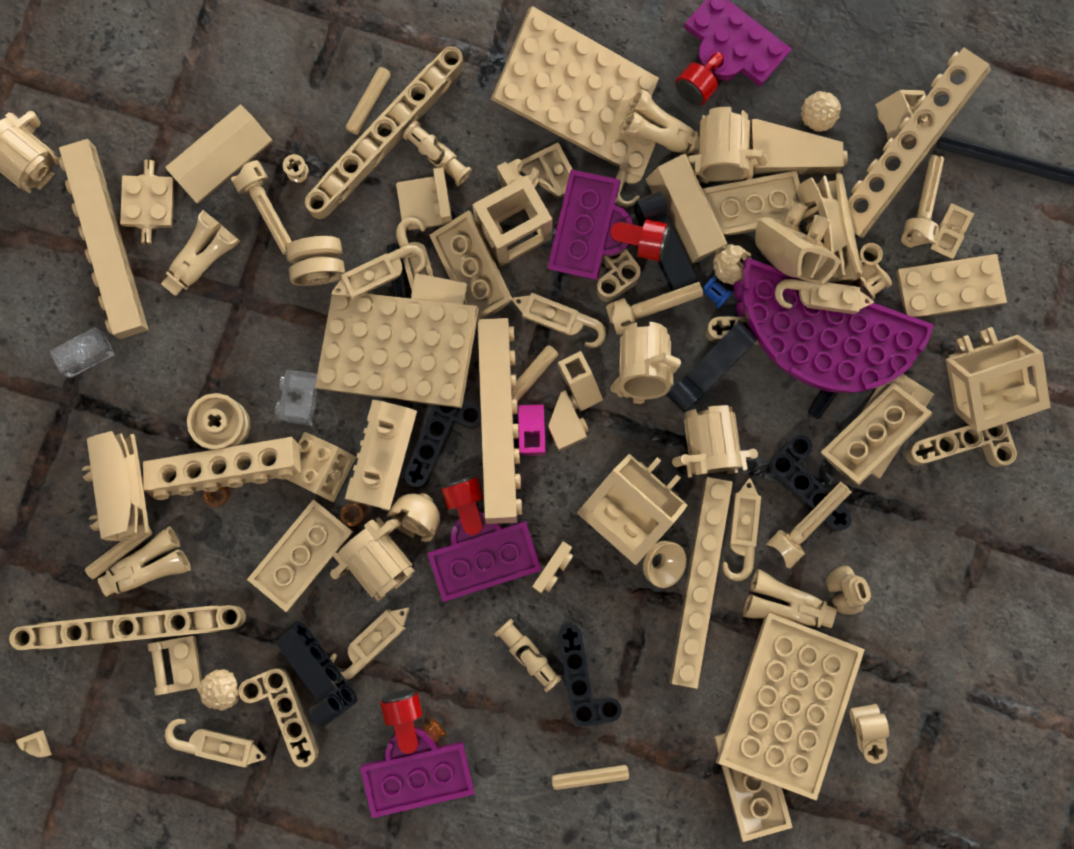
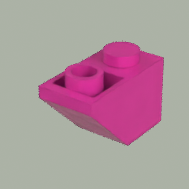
(531, 430)

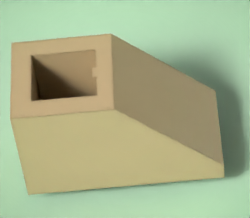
(580, 380)
(565, 425)

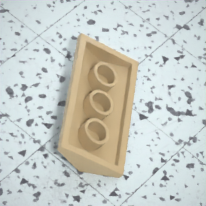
(219, 154)
(687, 208)
(470, 262)
(875, 434)
(757, 804)

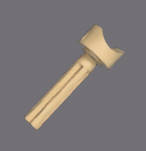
(252, 182)
(922, 229)
(623, 315)
(790, 543)

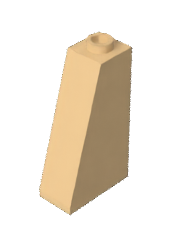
(795, 150)

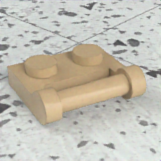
(184, 664)

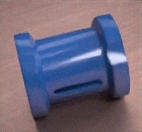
(719, 300)

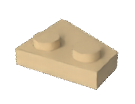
(552, 169)

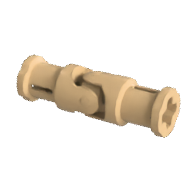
(436, 151)
(536, 664)

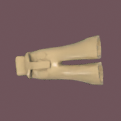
(653, 124)
(190, 262)
(132, 572)
(854, 588)
(801, 606)

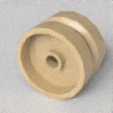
(315, 260)
(205, 415)

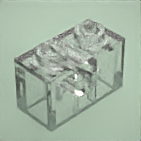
(82, 352)
(303, 411)

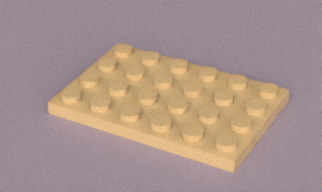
(571, 86)
(397, 349)
(790, 706)

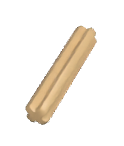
(368, 100)
(534, 371)
(112, 556)
(590, 777)

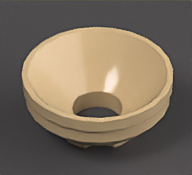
(671, 565)

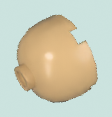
(417, 515)

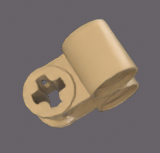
(871, 272)
(870, 731)

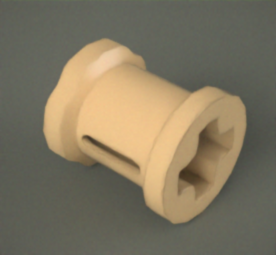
(288, 168)

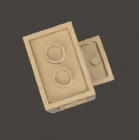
(516, 195)
(993, 380)
(633, 508)

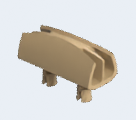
(831, 202)
(795, 251)
(381, 455)
(117, 487)

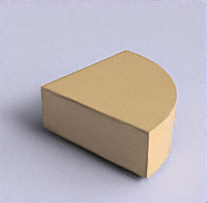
(35, 744)

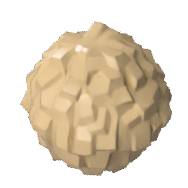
(820, 111)
(729, 263)
(219, 690)

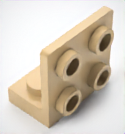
(425, 200)
(322, 466)

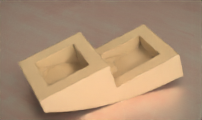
(952, 230)
(438, 289)

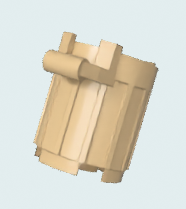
(725, 148)
(22, 155)
(645, 363)
(713, 443)
(374, 559)

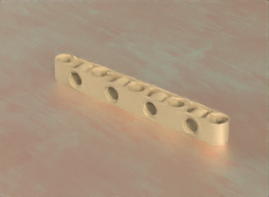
(371, 147)
(111, 628)

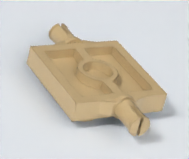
(147, 202)

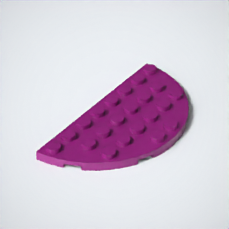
(829, 347)

